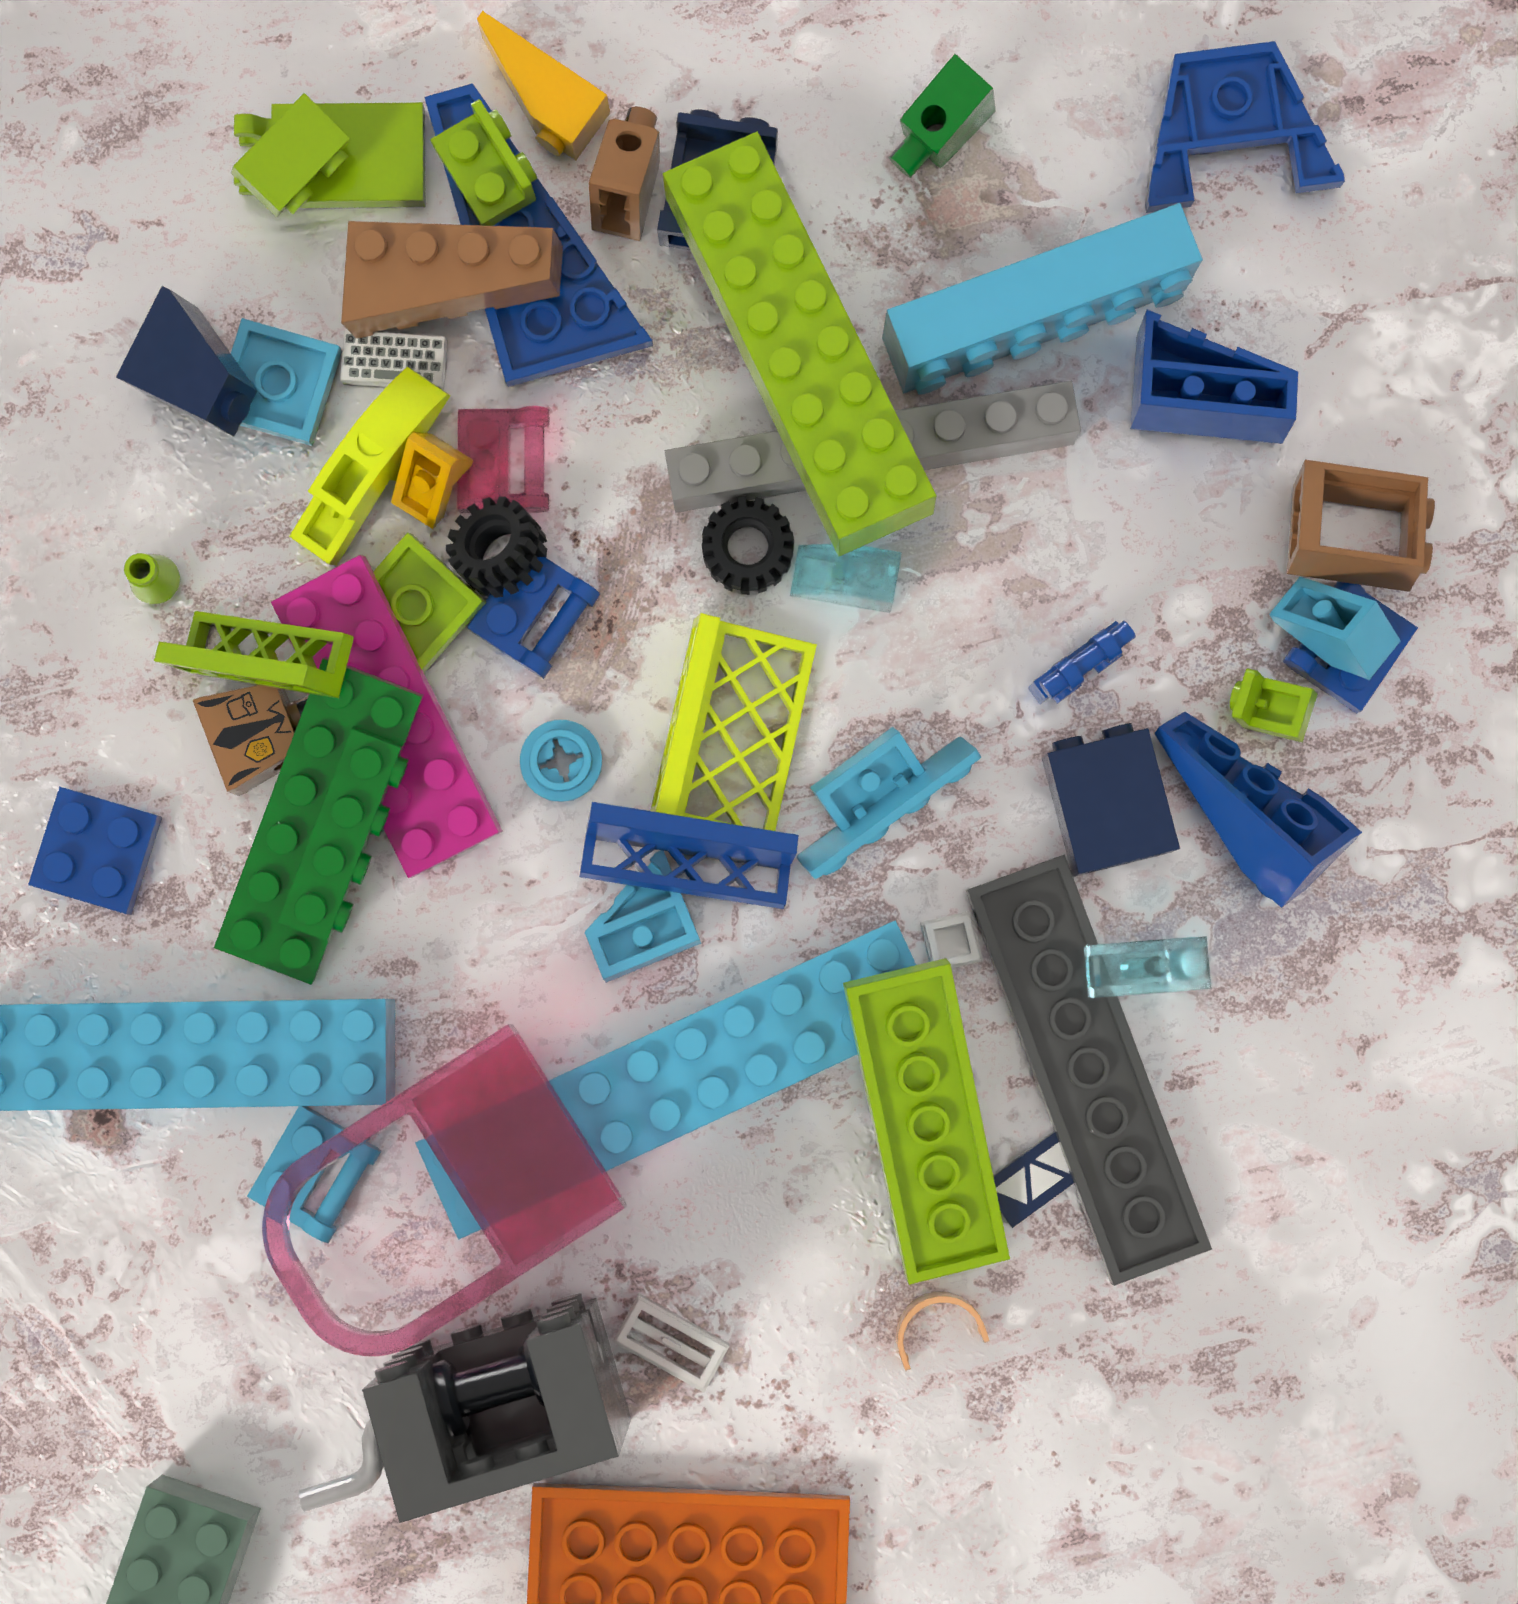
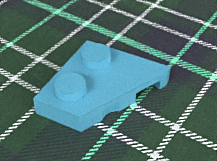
(641, 927)

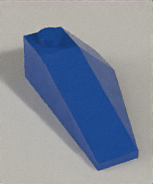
(1267, 826)

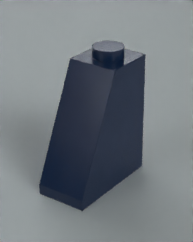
(187, 365)

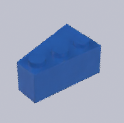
(1208, 389)

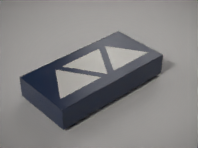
(1032, 1180)

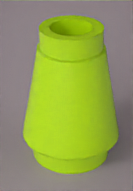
(158, 584)

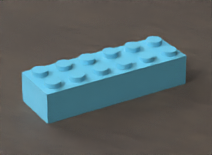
(1041, 300)

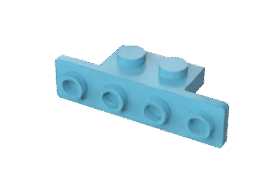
(876, 791)

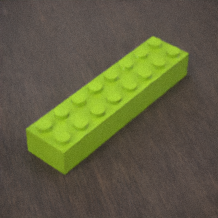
(799, 344)

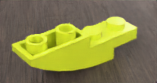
(365, 464)

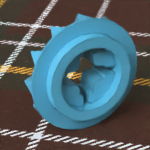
(540, 748)

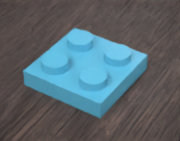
(290, 379)

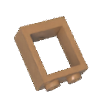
(1362, 488)

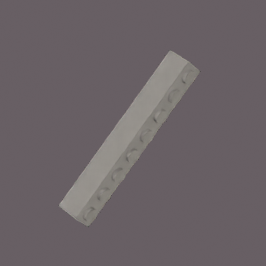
(938, 432)

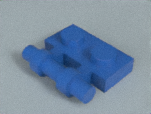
(1068, 673)

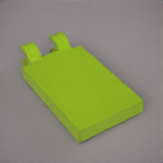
(383, 154)

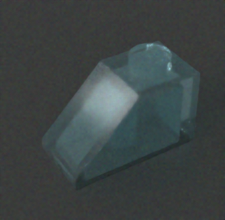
(856, 579)
(1147, 967)

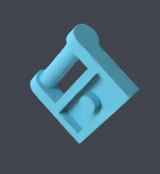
(303, 1134)

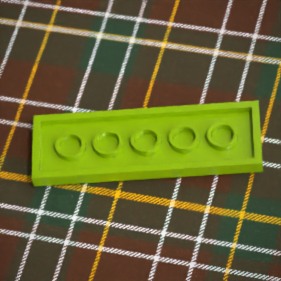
(927, 1120)

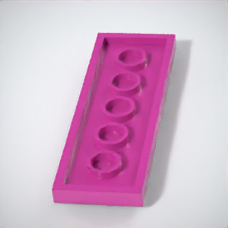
(439, 800)

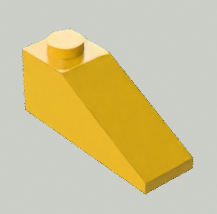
(555, 100)

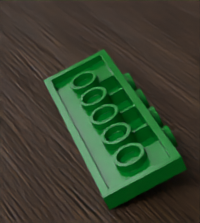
(320, 825)

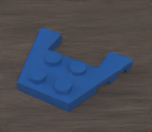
(1231, 103)

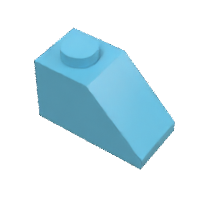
(1337, 626)

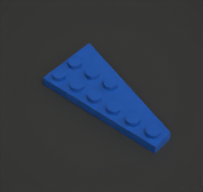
(559, 332)

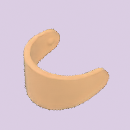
(924, 1301)

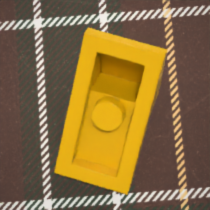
(427, 477)

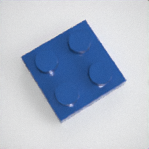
(95, 851)

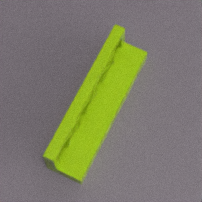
(261, 665)

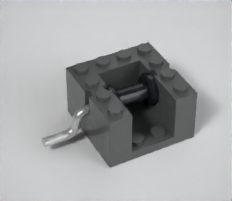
(489, 1411)

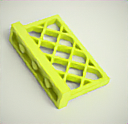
(693, 706)

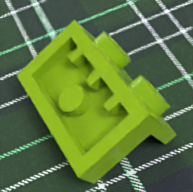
(485, 167)

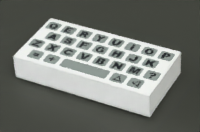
(383, 356)

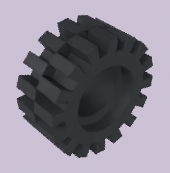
(741, 515)
(509, 565)

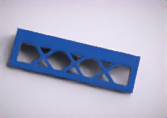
(692, 837)

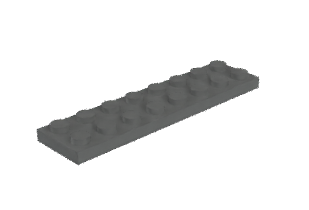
(1088, 1073)

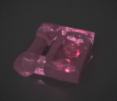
(487, 440)

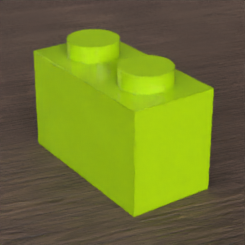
(291, 156)

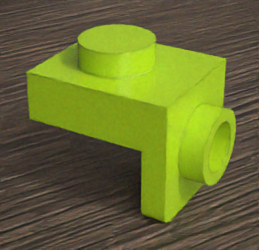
(1272, 706)

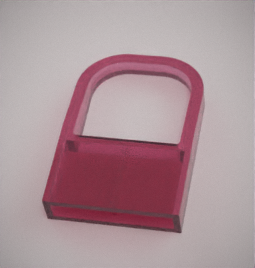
(507, 1154)

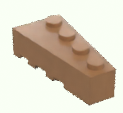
(442, 270)

